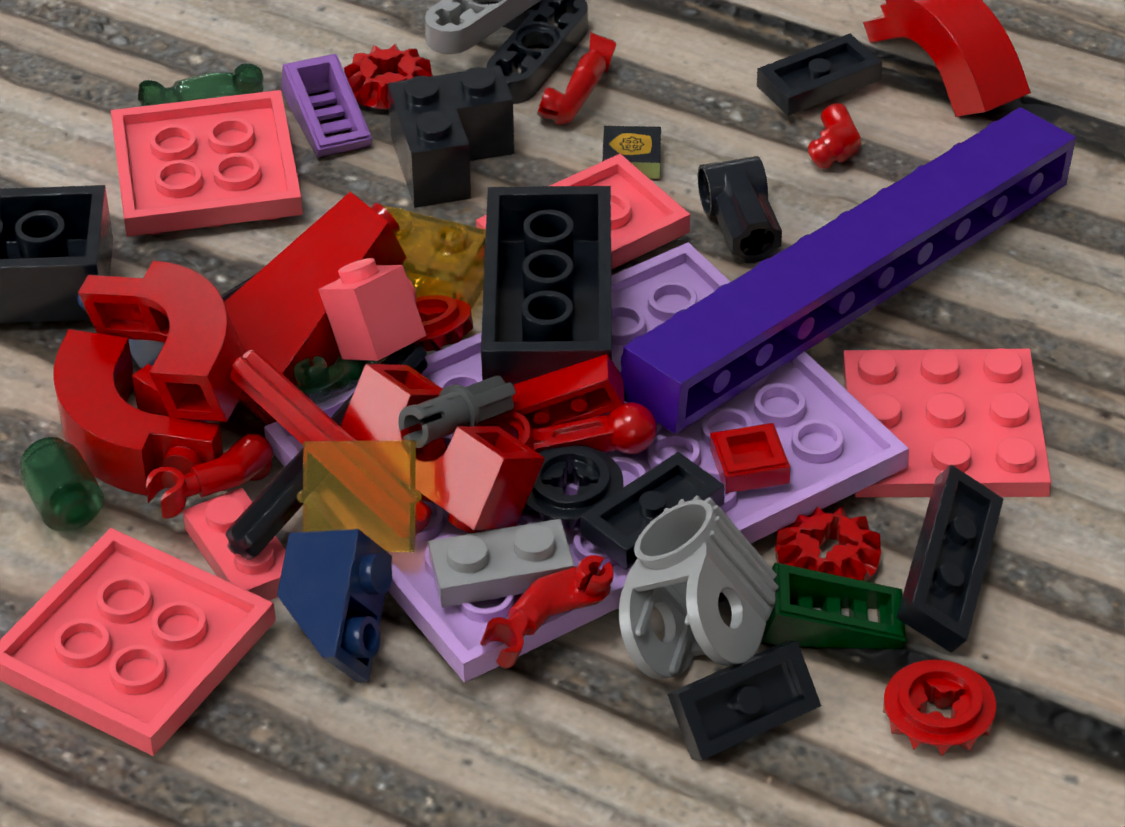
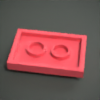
(640, 210)

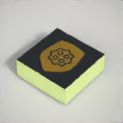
(637, 144)

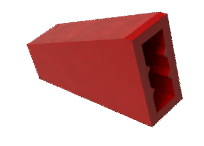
(281, 304)

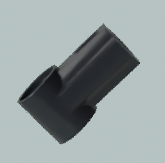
(739, 199)

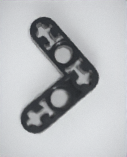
(537, 28)

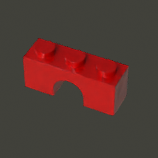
(477, 479)

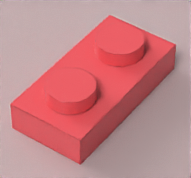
(207, 528)

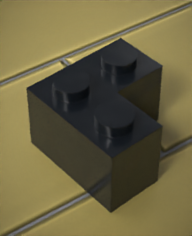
(446, 124)

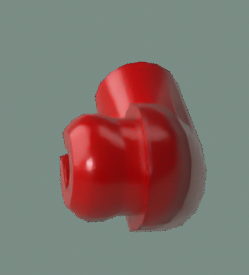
(838, 140)

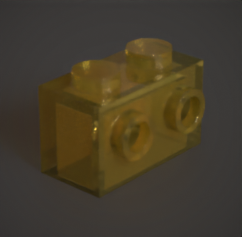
(441, 255)

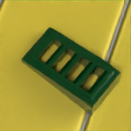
(797, 620)

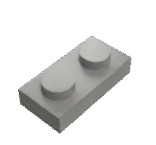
(497, 561)

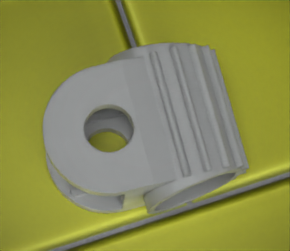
(681, 570)

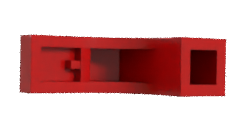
(964, 43)
(192, 321)
(112, 436)

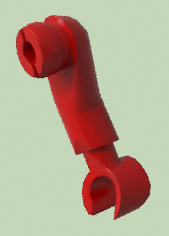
(589, 70)
(244, 461)
(545, 597)

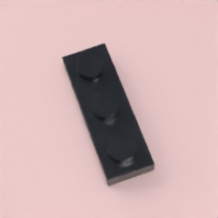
(950, 559)

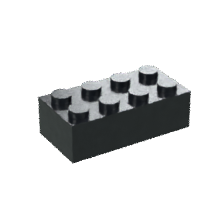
(49, 248)
(546, 280)

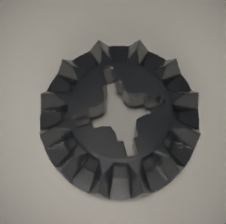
(593, 473)

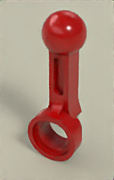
(624, 429)

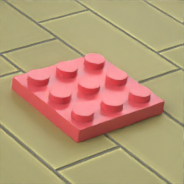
(205, 163)
(957, 411)
(132, 640)

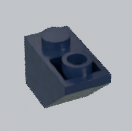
(337, 594)

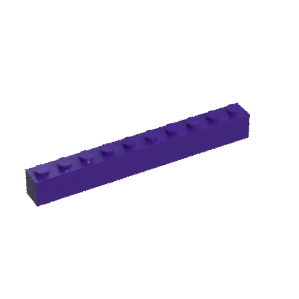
(843, 269)

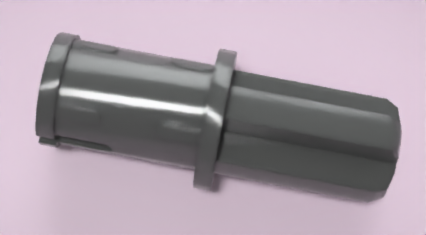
(457, 407)

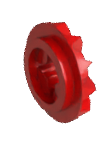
(373, 89)
(443, 321)
(854, 557)
(944, 685)

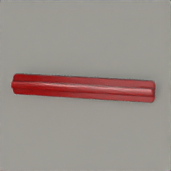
(295, 410)

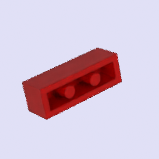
(570, 393)

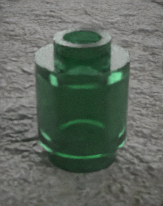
(60, 484)

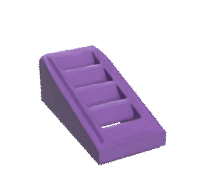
(321, 75)

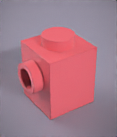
(372, 310)

